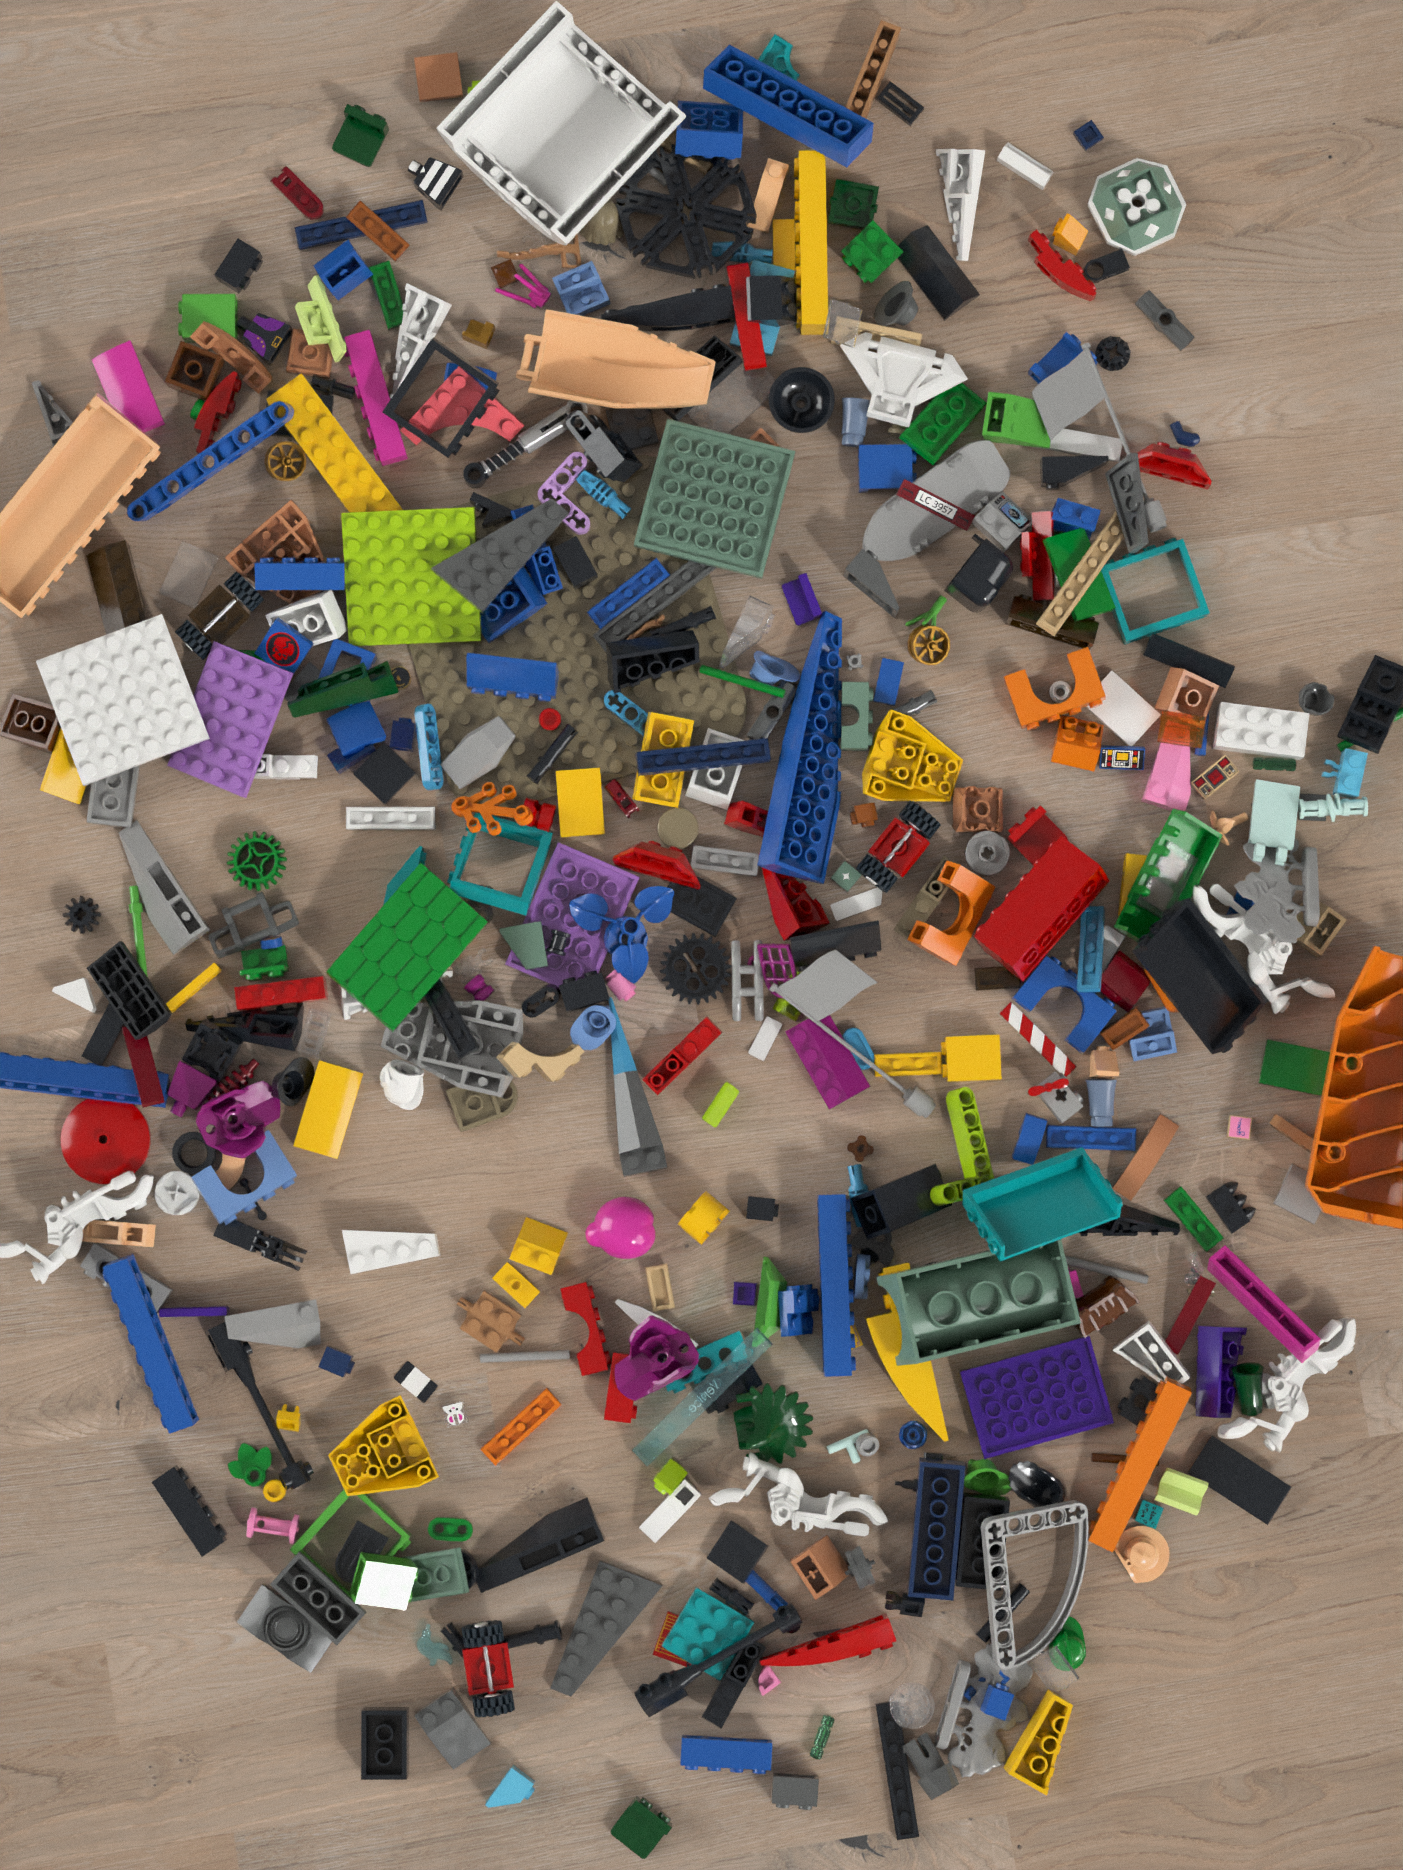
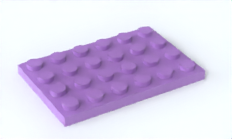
(239, 708)
(565, 879)

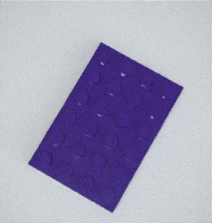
(1036, 1397)

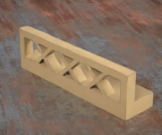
(888, 332)

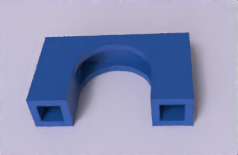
(1095, 1011)

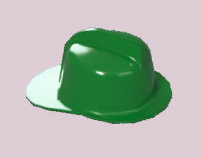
(1071, 1642)

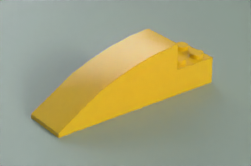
(913, 1381)

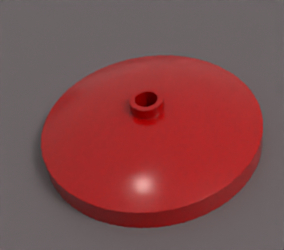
(126, 1142)

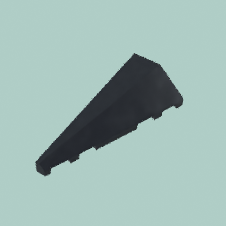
(270, 1028)
(1134, 1221)

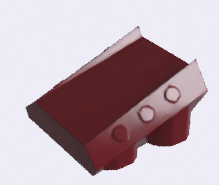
(1123, 981)

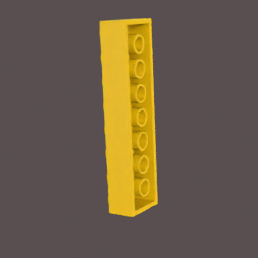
(812, 239)
(332, 450)

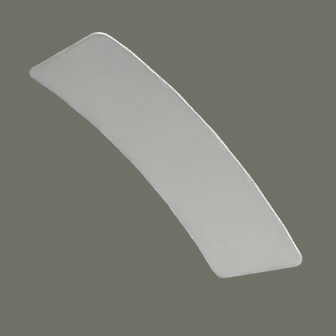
(765, 1038)

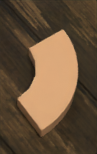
(230, 1170)

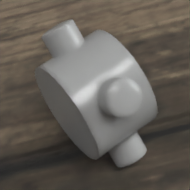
(854, 661)

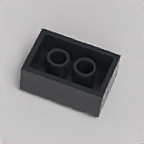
(384, 1743)

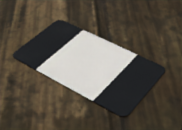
(415, 1382)

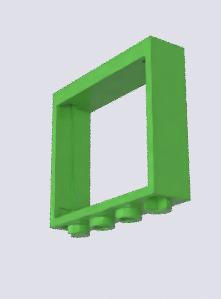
(400, 1545)

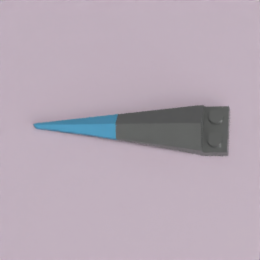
(637, 1133)

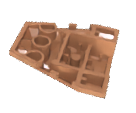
(280, 536)

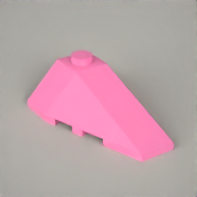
(1170, 778)

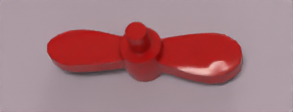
(1048, 1087)

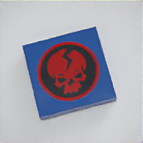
(284, 646)

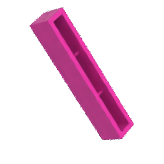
(375, 397)
(1263, 1304)

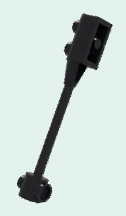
(235, 1355)
(671, 1686)

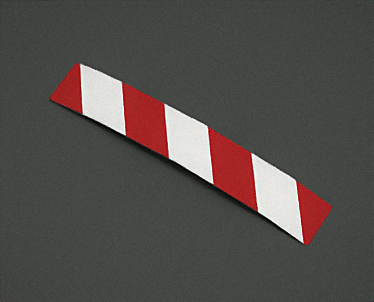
(1037, 1039)

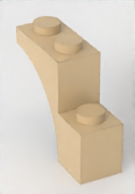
(551, 1067)

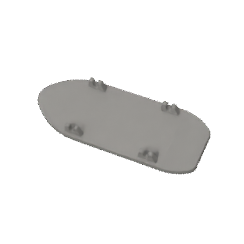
(965, 479)

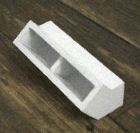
(1024, 166)

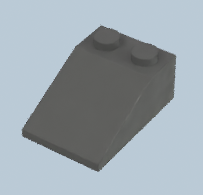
(869, 577)
(452, 1728)

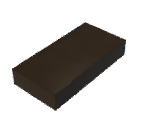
(995, 978)

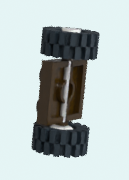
(219, 615)

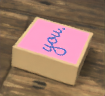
(1239, 1127)

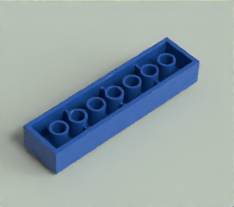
(788, 105)
(835, 1285)

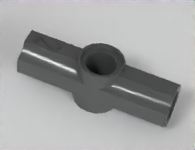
(1154, 309)
(764, 724)

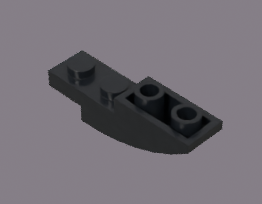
(732, 1684)

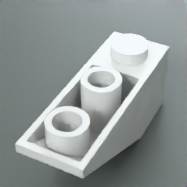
(670, 1510)

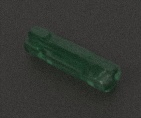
(1276, 764)
(822, 1737)

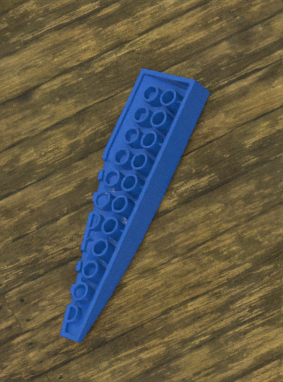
(807, 775)

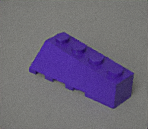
(1215, 1359)

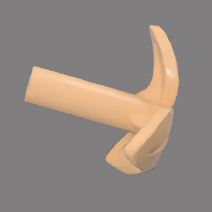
(1224, 825)

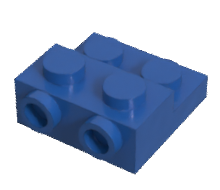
(797, 1308)

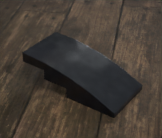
(1374, 706)
(1240, 1480)

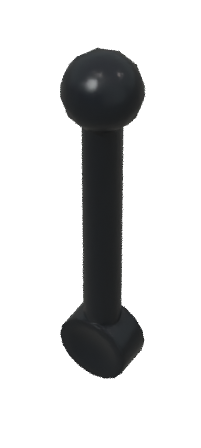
(261, 1214)

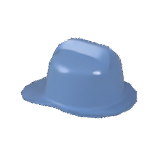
(772, 669)
(593, 1027)

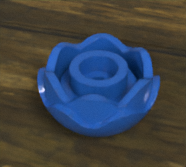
(919, 1438)

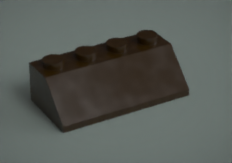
(116, 586)
(1026, 613)

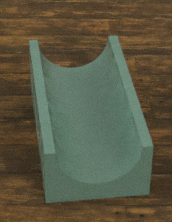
(980, 1301)

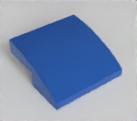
(356, 728)

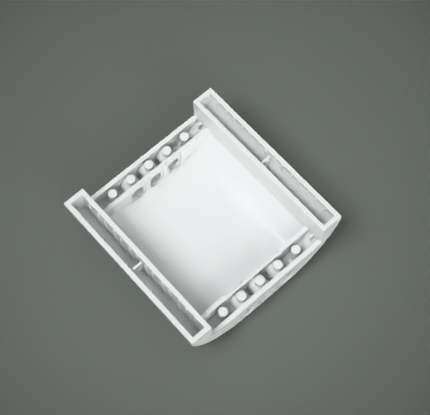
(557, 126)

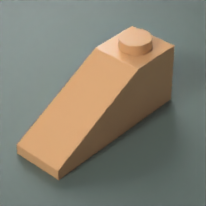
(769, 194)
(1103, 1063)

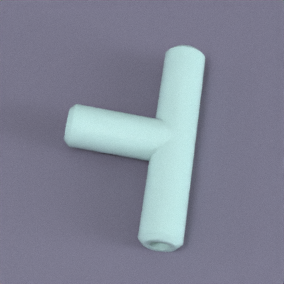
(847, 1443)

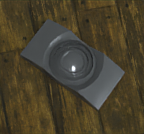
(284, 1628)

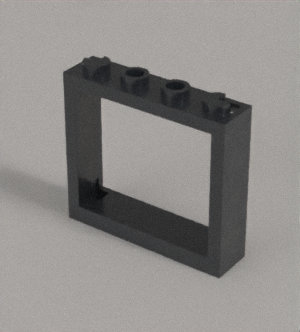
(478, 411)

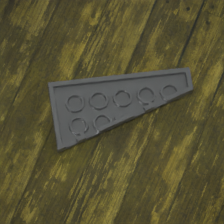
(493, 561)
(606, 1613)

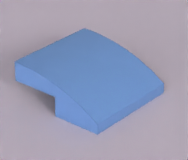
(581, 290)
(1156, 1039)

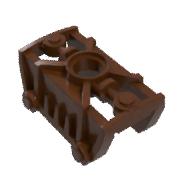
(1103, 1305)

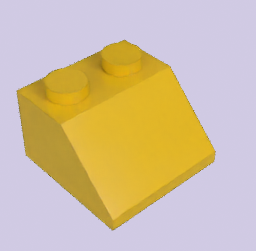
(538, 1246)

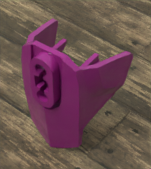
(251, 1112)
(644, 1367)

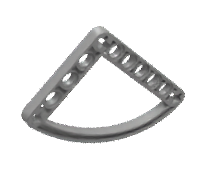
(1071, 1590)

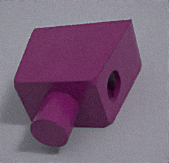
(189, 1088)

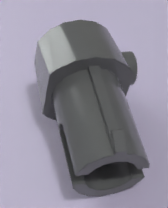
(934, 1775)

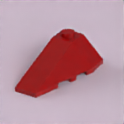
(792, 907)

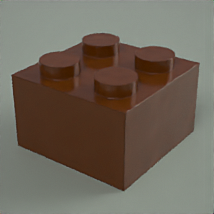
(194, 371)

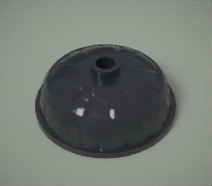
(806, 386)

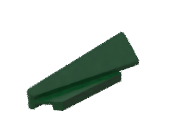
(343, 689)

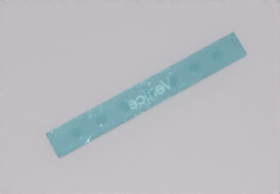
(702, 1397)

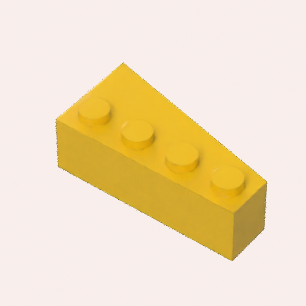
(1039, 1745)

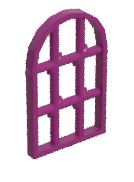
(771, 962)

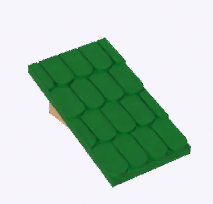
(406, 947)

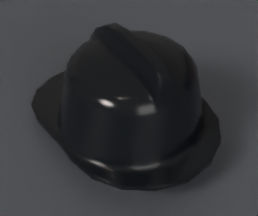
(293, 1081)

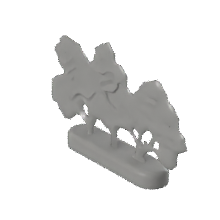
(1274, 894)
(986, 1748)

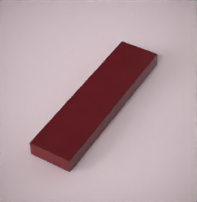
(143, 1069)

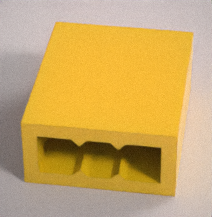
(971, 1058)

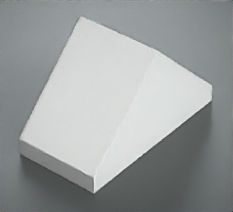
(78, 993)

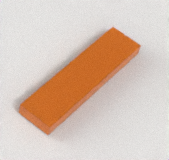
(521, 1426)

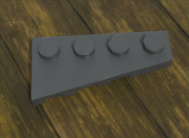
(1127, 495)

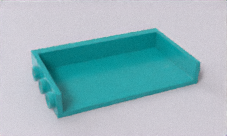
(1041, 1204)

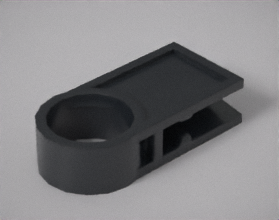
(1112, 265)

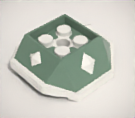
(1137, 227)

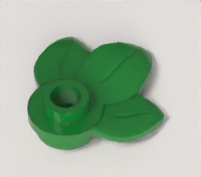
(249, 1461)

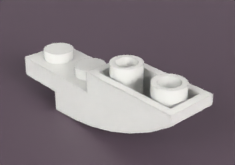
(287, 767)

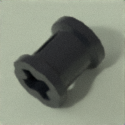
(558, 942)

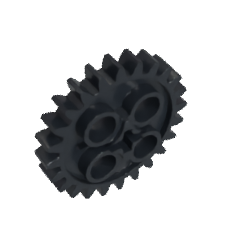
(678, 980)

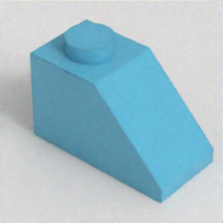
(511, 1789)

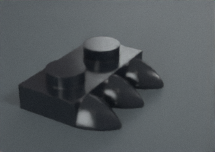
(1229, 1206)

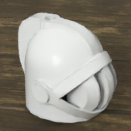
(402, 1088)

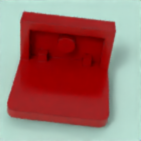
(1034, 834)

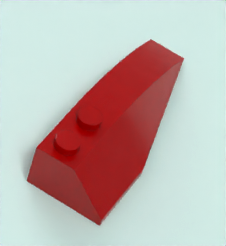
(838, 1645)

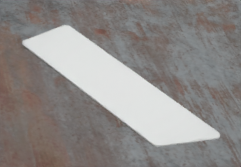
(857, 904)

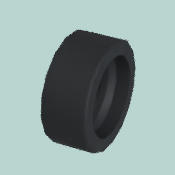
(176, 1153)

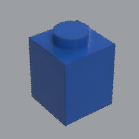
(997, 1701)

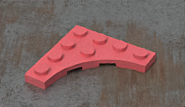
(455, 402)

